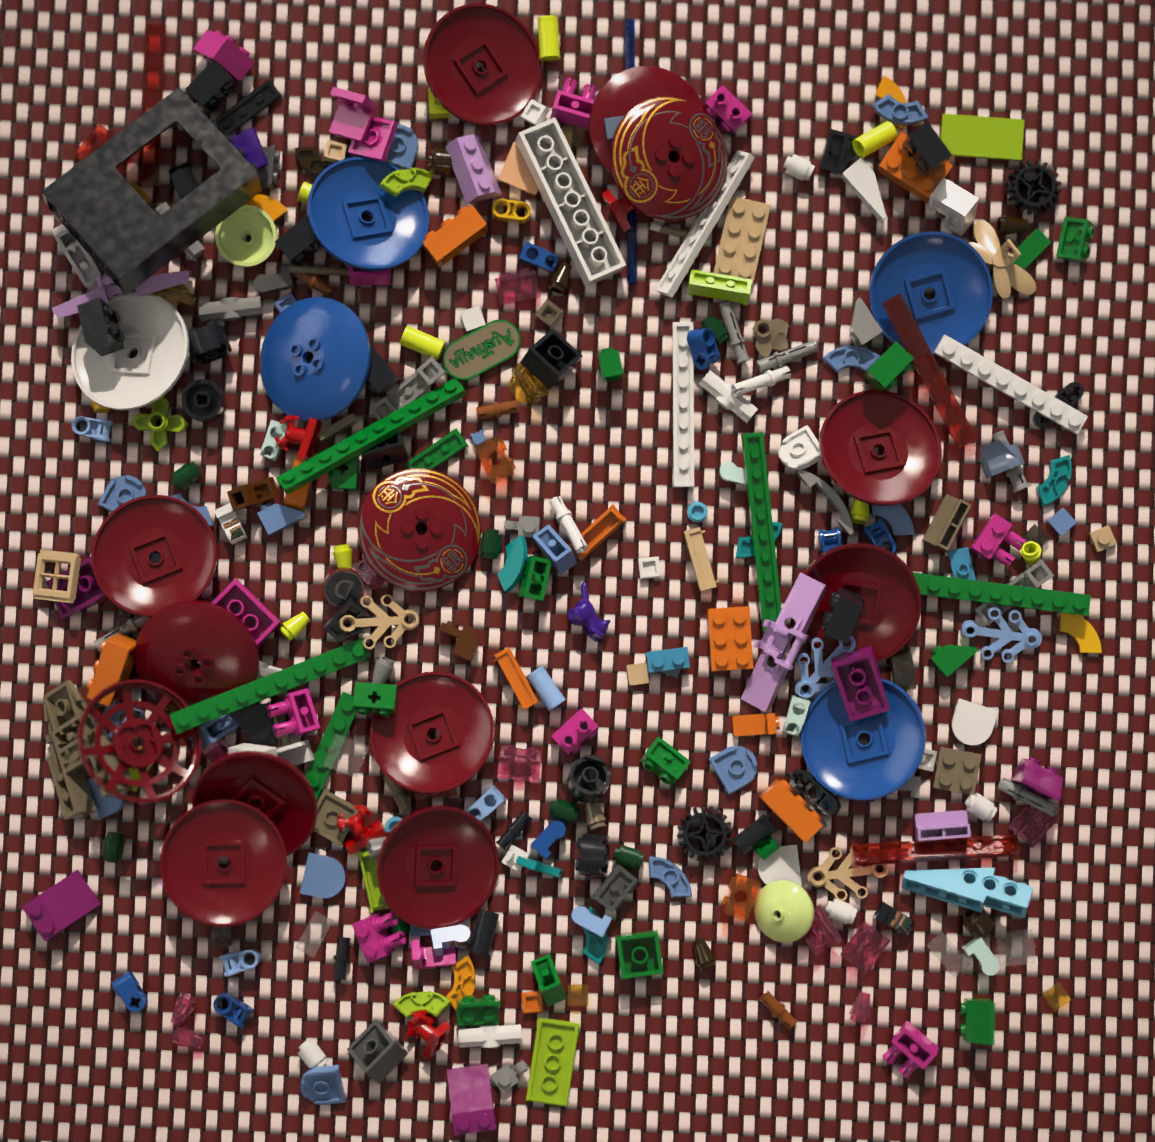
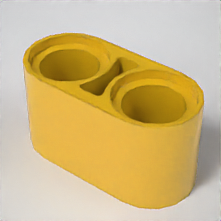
(512, 207)

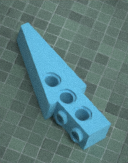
(951, 887)

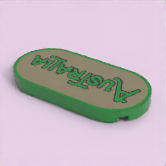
(481, 350)

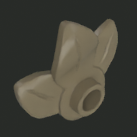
(773, 337)

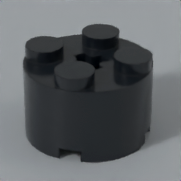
(208, 342)
(215, 400)
(588, 790)
(593, 855)

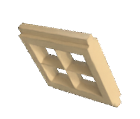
(58, 558)

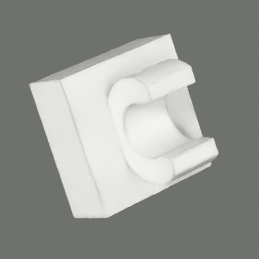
(535, 113)
(511, 856)

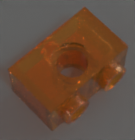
(495, 472)
(740, 909)

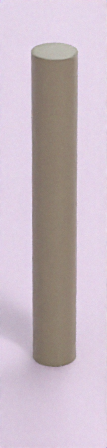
(321, 270)

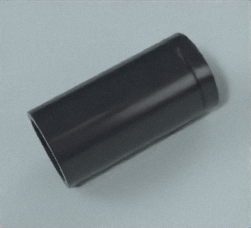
(754, 834)
(484, 932)

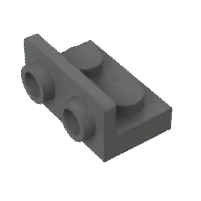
(267, 174)
(615, 888)

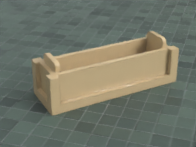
(700, 559)

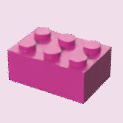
(249, 610)

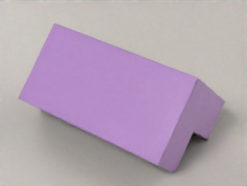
(941, 825)

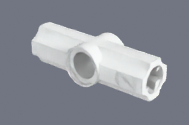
(724, 396)
(490, 1035)

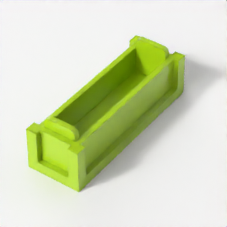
(719, 286)
(368, 869)

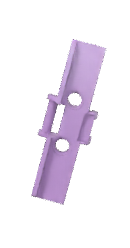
(107, 288)
(800, 606)

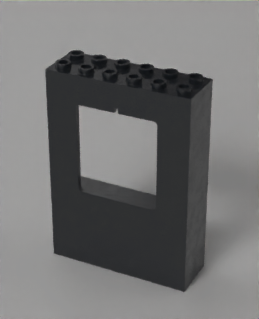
(119, 225)

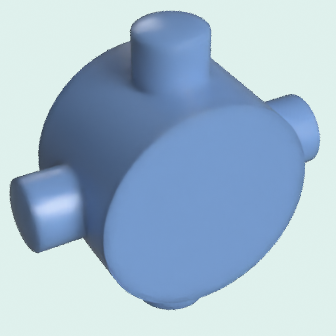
(478, 437)

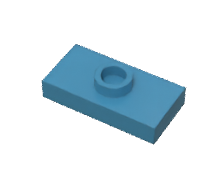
(961, 564)

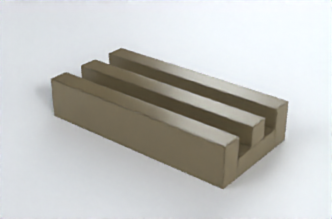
(337, 427)

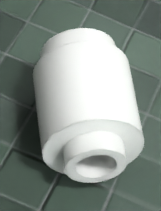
(798, 167)
(980, 807)
(841, 911)
(312, 1054)

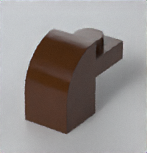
(253, 494)
(467, 639)

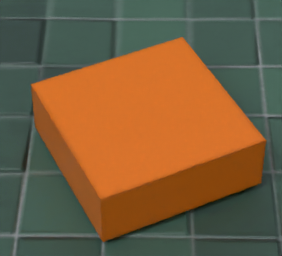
(532, 1002)

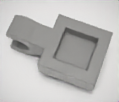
(526, 526)
(507, 1076)

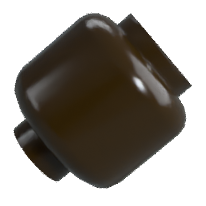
(440, 162)
(978, 923)

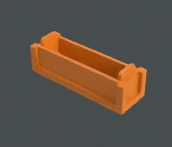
(600, 530)
(516, 678)

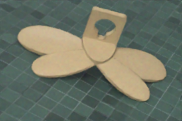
(1005, 272)

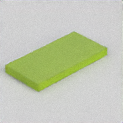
(983, 136)
(552, 1061)

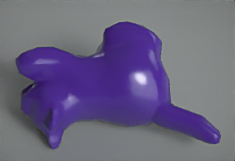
(585, 615)

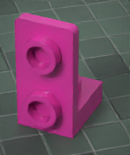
(425, 957)

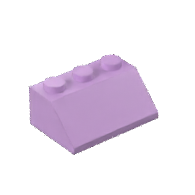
(473, 169)

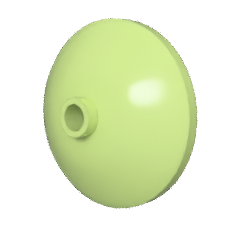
(244, 222)
(795, 911)

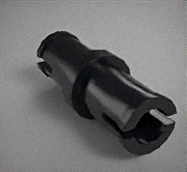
(514, 830)
(341, 958)

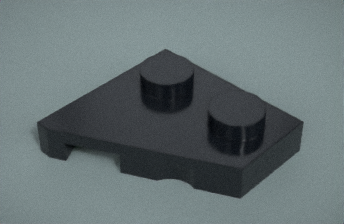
(837, 151)
(352, 608)
(256, 724)

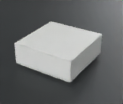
(472, 318)
(649, 567)

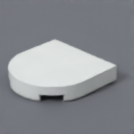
(800, 449)
(972, 722)
(781, 866)

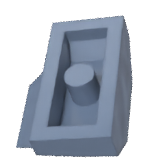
(999, 457)

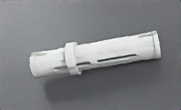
(768, 378)
(564, 517)

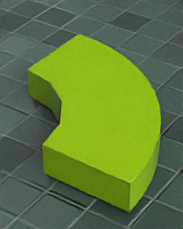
(405, 180)
(418, 1001)

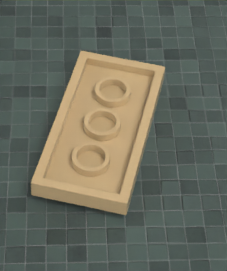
(742, 238)

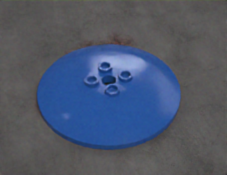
(353, 189)
(949, 268)
(338, 363)
(858, 770)

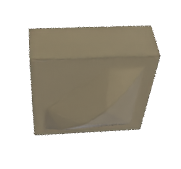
(549, 313)

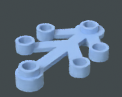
(1005, 634)
(822, 669)

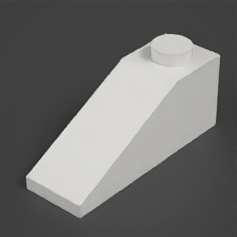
(863, 183)
(77, 256)

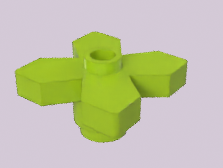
(148, 422)

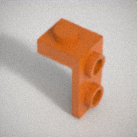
(755, 724)

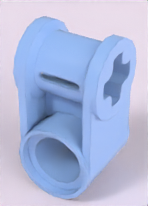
(94, 428)
(236, 961)

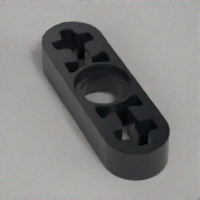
(1066, 390)
(822, 806)

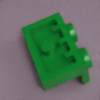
(1075, 239)
(664, 761)
(477, 1010)

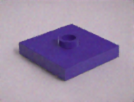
(251, 147)

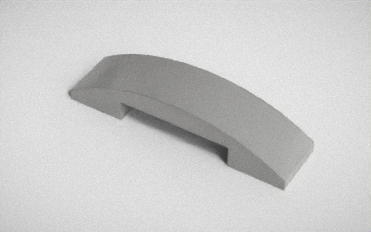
(410, 389)
(844, 520)
(1031, 577)

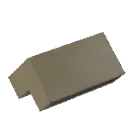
(946, 523)

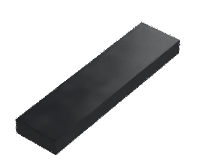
(248, 108)

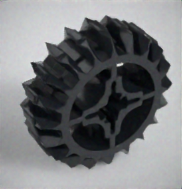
(1026, 185)
(703, 816)

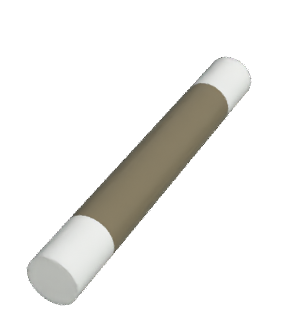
(672, 231)

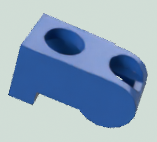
(538, 257)
(553, 831)

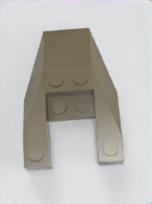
(63, 713)

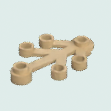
(383, 621)
(843, 874)

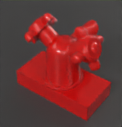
(619, 209)
(305, 438)
(360, 830)
(423, 1029)

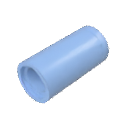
(545, 688)

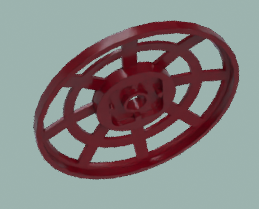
(147, 733)

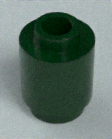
(717, 328)
(186, 475)
(490, 543)
(564, 811)
(113, 847)
(628, 857)

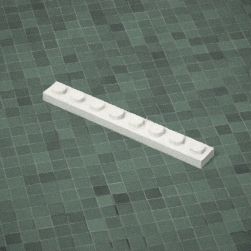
(703, 226)
(1010, 384)
(683, 407)

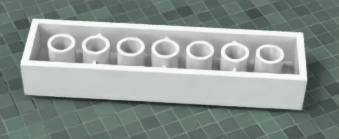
(570, 202)

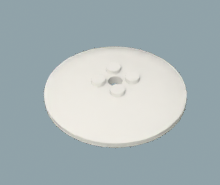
(127, 382)

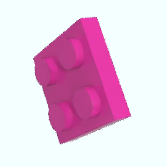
(377, 140)

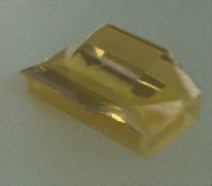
(177, 294)
(526, 386)

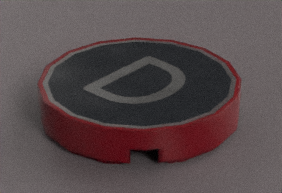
(342, 585)

